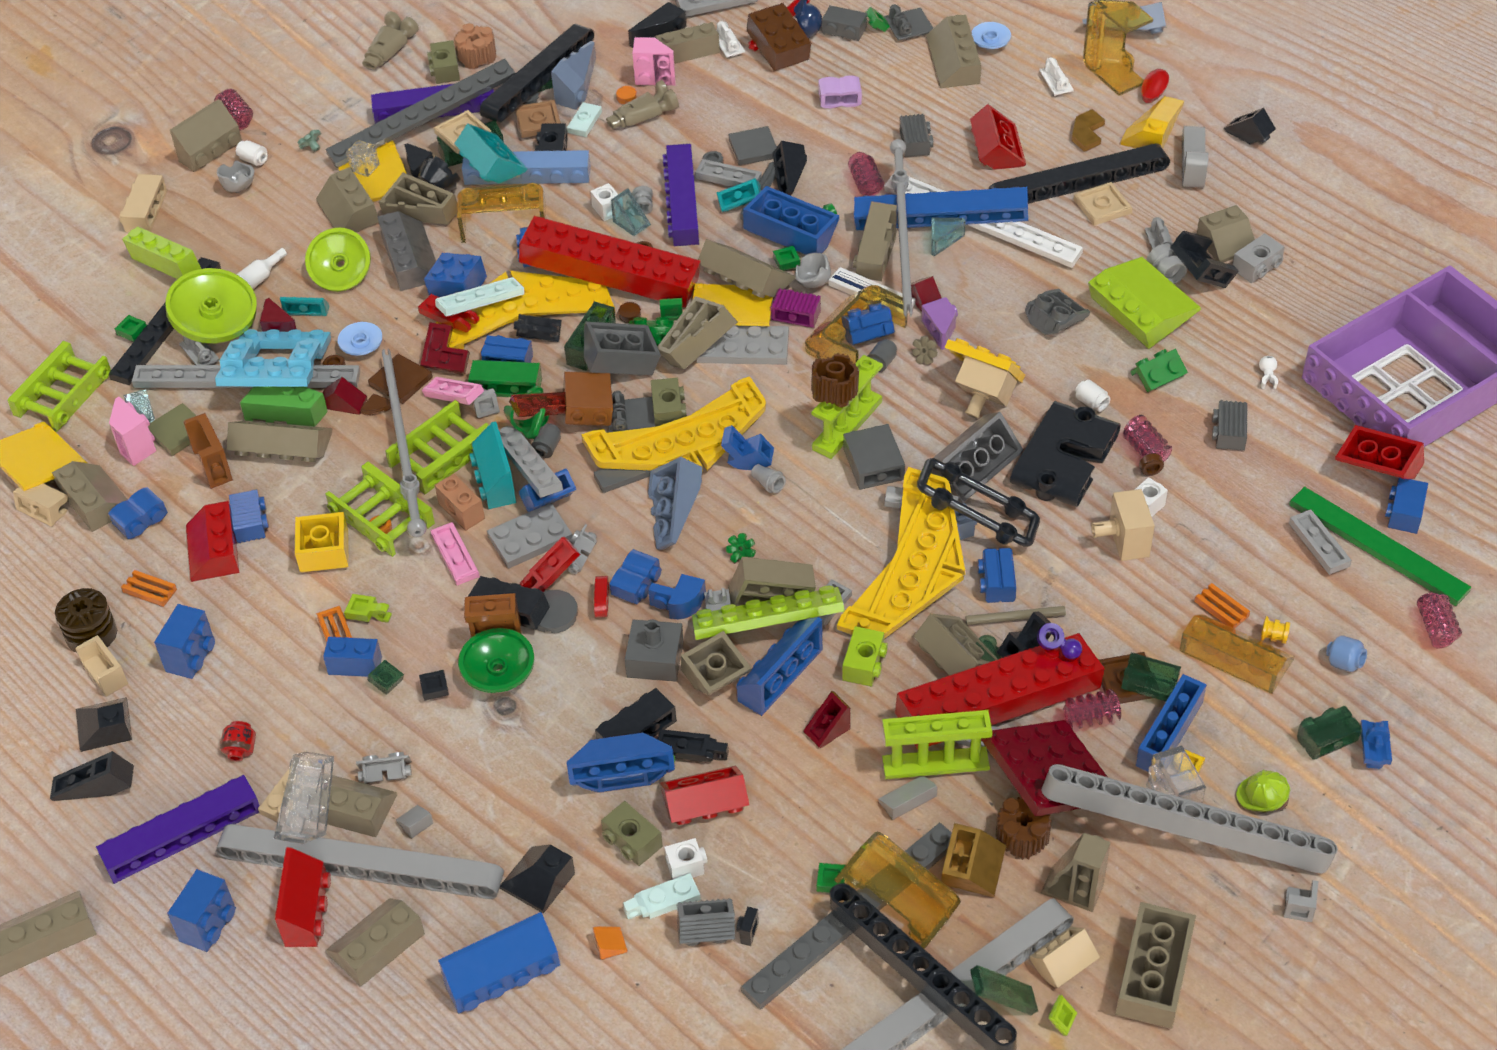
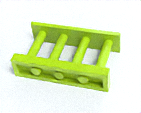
(47, 373)
(848, 418)
(444, 464)
(388, 490)
(931, 729)

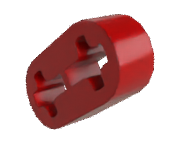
(601, 596)

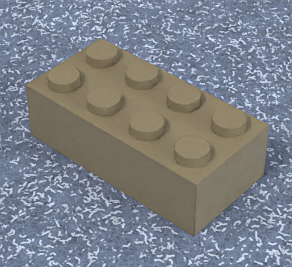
(1155, 965)

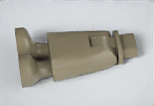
(389, 39)
(644, 107)

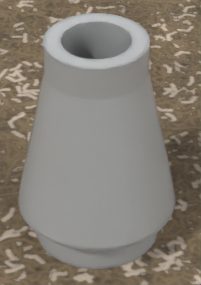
(770, 479)

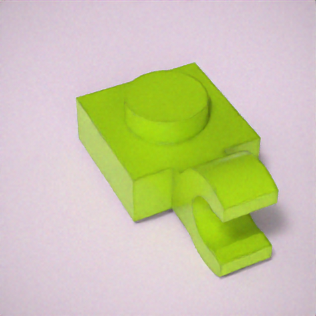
(364, 607)

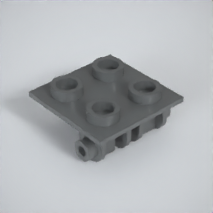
(908, 23)
(631, 413)

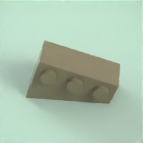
(695, 332)
(1080, 873)

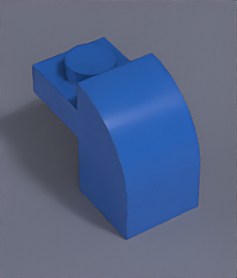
(746, 452)
(680, 601)

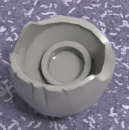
(236, 177)
(813, 270)

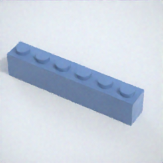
(542, 168)

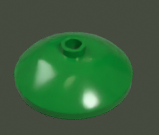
(493, 651)

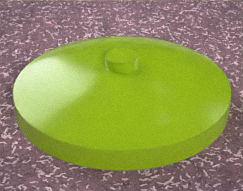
(211, 305)

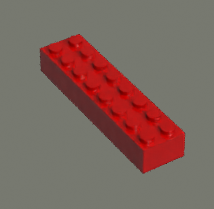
(608, 260)
(1007, 685)

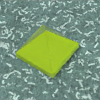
(1062, 1015)

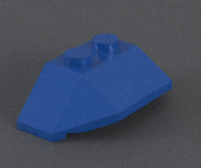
(620, 763)

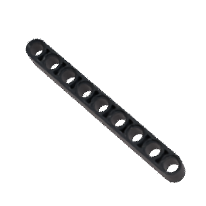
(534, 74)
(1090, 173)
(924, 981)

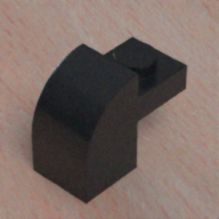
(1025, 639)

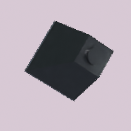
(103, 724)
(539, 876)

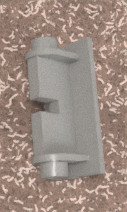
(1158, 233)
(199, 352)
(583, 543)
(394, 765)

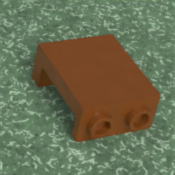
(588, 398)
(211, 453)
(492, 612)

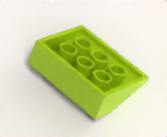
(1142, 300)

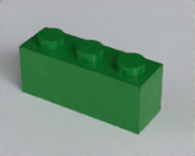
(505, 377)

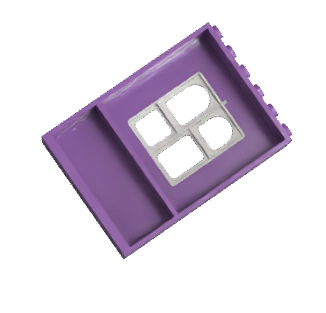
(1441, 325)

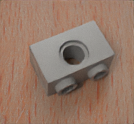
(1258, 258)

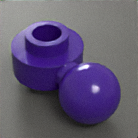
(1070, 648)

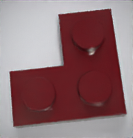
(438, 353)

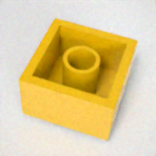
(321, 542)

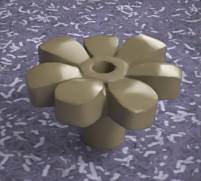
(925, 350)

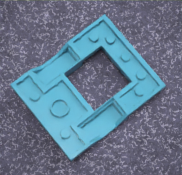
(243, 368)

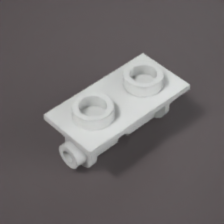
(727, 40)
(1055, 77)

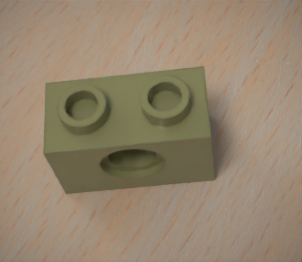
(443, 62)
(667, 400)
(626, 821)

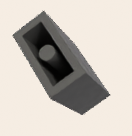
(874, 456)

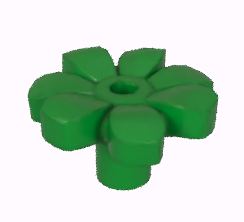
(740, 547)

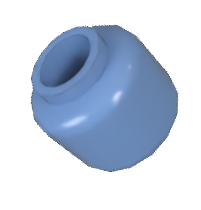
(1346, 653)

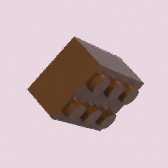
(778, 36)

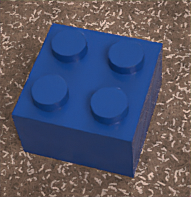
(455, 274)
(185, 641)
(202, 910)

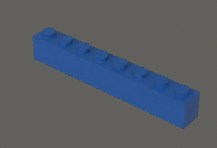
(972, 205)

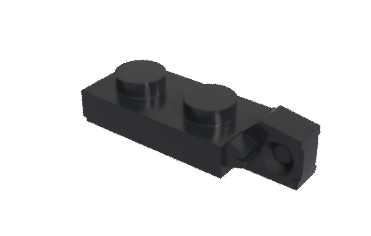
(694, 746)

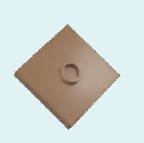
(533, 115)

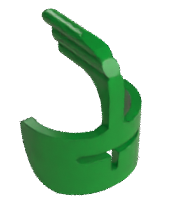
(529, 427)

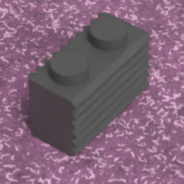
(844, 23)
(915, 134)
(1231, 425)
(705, 921)

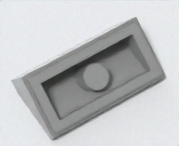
(908, 797)

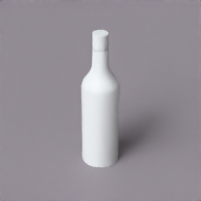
(260, 269)

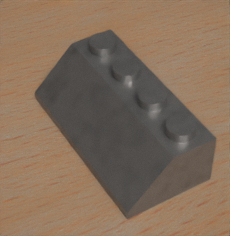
(407, 248)
(981, 452)

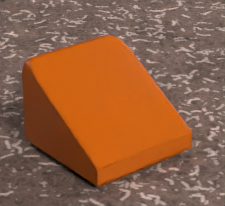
(609, 941)

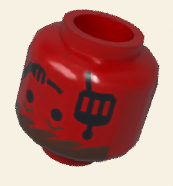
(238, 740)

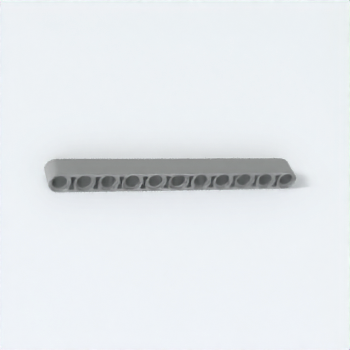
(1189, 818)
(367, 862)
(1000, 955)

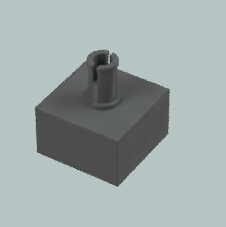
(654, 650)

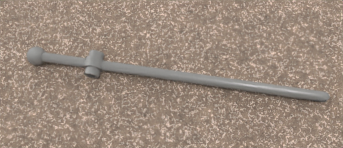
(899, 183)
(409, 485)

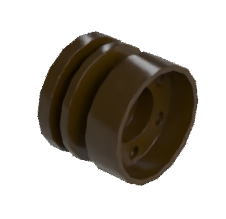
(85, 615)

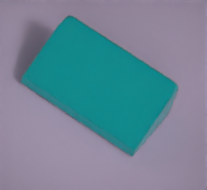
(738, 195)
(305, 306)

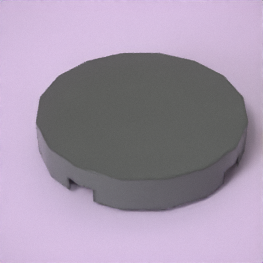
(561, 613)

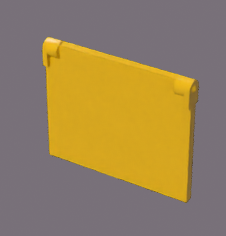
(384, 175)
(742, 304)
(34, 455)

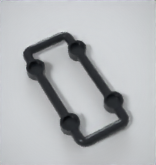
(943, 498)

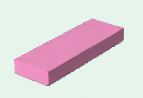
(452, 390)
(454, 553)

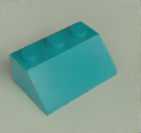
(488, 155)
(492, 468)

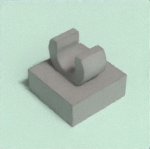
(486, 403)
(716, 599)

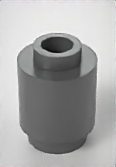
(884, 353)
(547, 440)

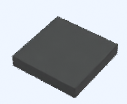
(752, 145)

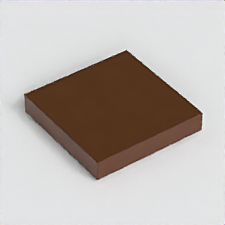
(408, 377)
(1114, 675)

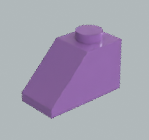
(940, 320)

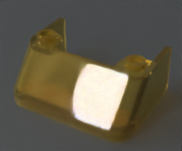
(1105, 42)
(498, 199)
(828, 336)
(902, 885)

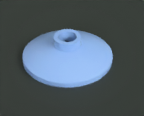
(991, 35)
(360, 338)

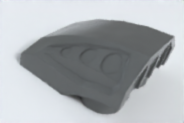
(1054, 312)

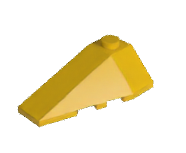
(1154, 124)

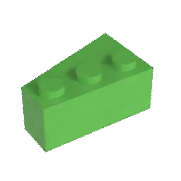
(286, 404)

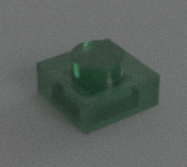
(385, 677)

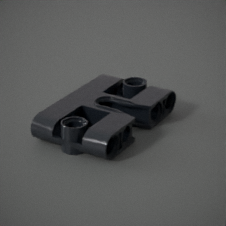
(1059, 453)

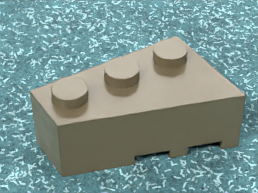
(419, 201)
(877, 241)
(767, 578)

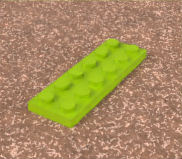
(767, 613)

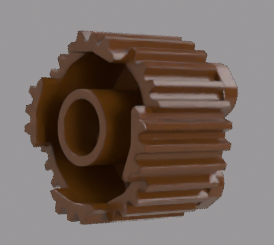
(834, 380)
(1021, 829)

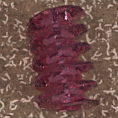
(236, 106)
(865, 174)
(1146, 438)
(1439, 619)
(1091, 708)

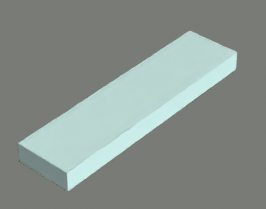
(479, 296)

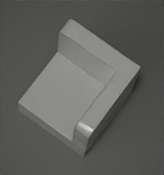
(1301, 903)

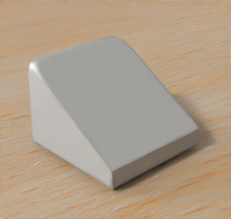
(415, 821)

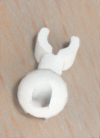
(1268, 365)

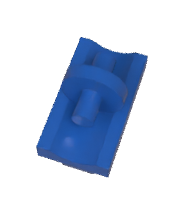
(1376, 744)

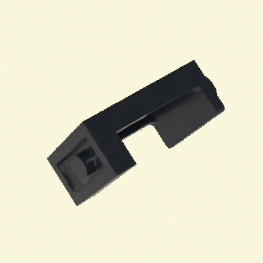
(1192, 252)

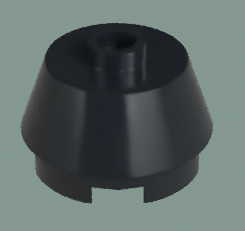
(437, 173)

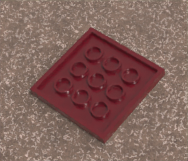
(1030, 751)

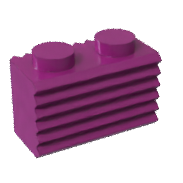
(796, 308)

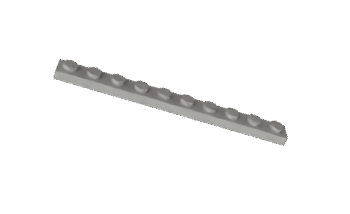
(204, 376)

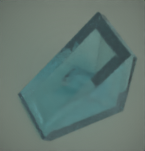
(628, 213)
(945, 233)
(141, 403)

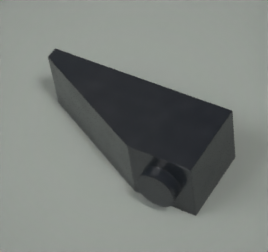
(663, 20)
(788, 163)
(95, 778)

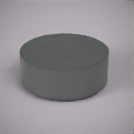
(713, 156)

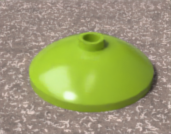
(328, 250)

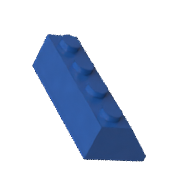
(790, 221)
(781, 665)
(499, 963)

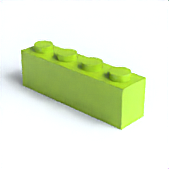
(160, 253)

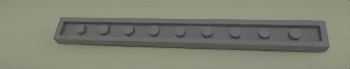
(425, 110)
(831, 932)

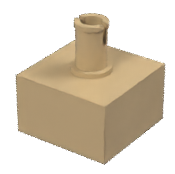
(985, 383)
(1129, 524)

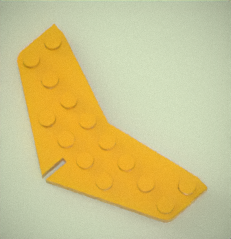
(541, 296)
(685, 437)
(922, 569)

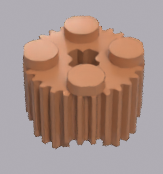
(475, 45)

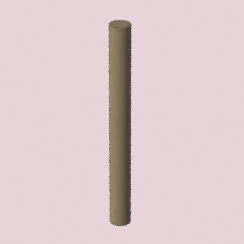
(1013, 615)

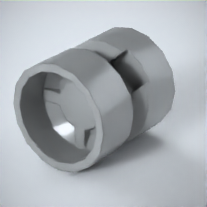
(1167, 263)

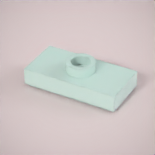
(584, 119)

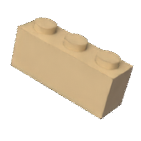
(143, 202)

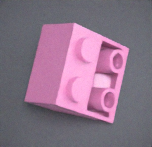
(653, 62)
(131, 432)

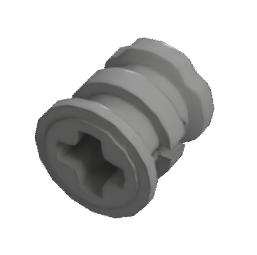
(643, 196)

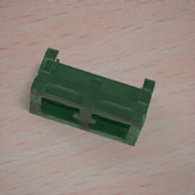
(1150, 677)

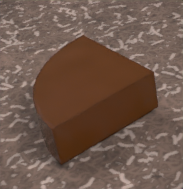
(376, 404)

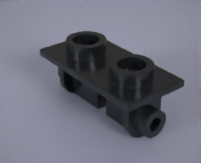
(538, 328)

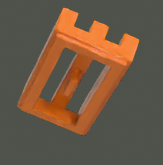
(151, 585)
(1225, 604)
(329, 612)

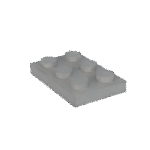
(528, 535)

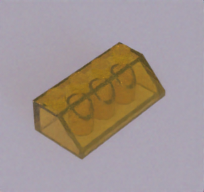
(1235, 652)

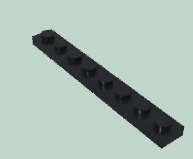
(148, 340)

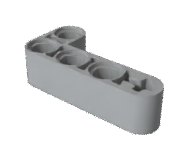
(1194, 157)

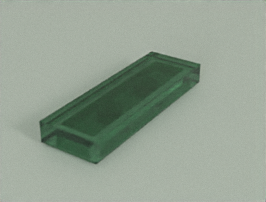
(1003, 990)

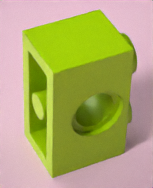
(864, 656)

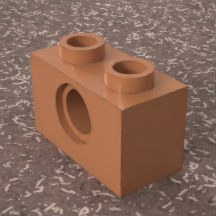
(459, 502)

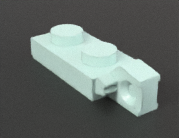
(662, 898)

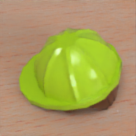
(1264, 792)

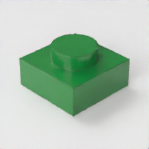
(877, 19)
(786, 258)
(671, 308)
(130, 327)
(827, 875)

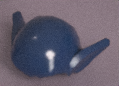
(808, 17)

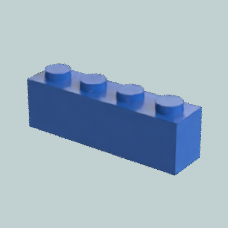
(1172, 720)

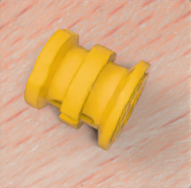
(1275, 630)

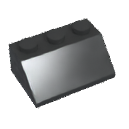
(620, 348)

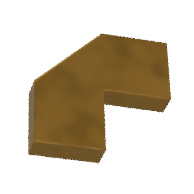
(1083, 130)

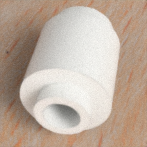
(251, 152)
(1092, 395)

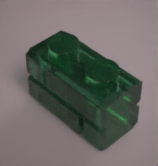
(1328, 732)

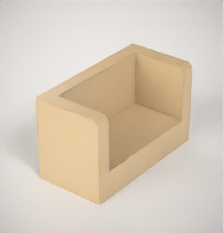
(101, 666)

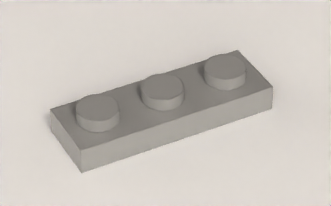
(725, 173)
(1320, 542)

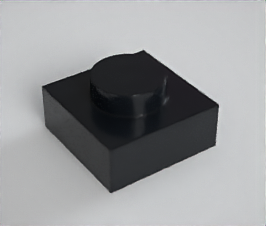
(433, 685)
(748, 925)

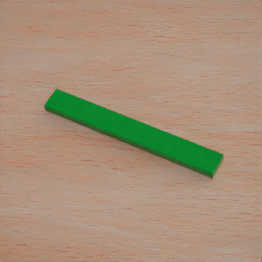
(1381, 546)

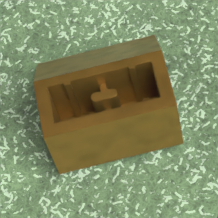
(973, 861)

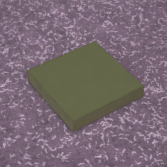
(170, 429)

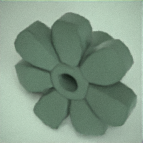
(310, 140)

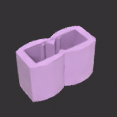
(839, 92)

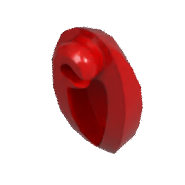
(1154, 85)

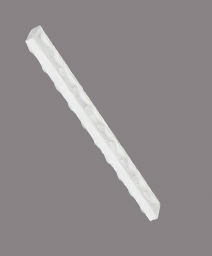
(1013, 232)

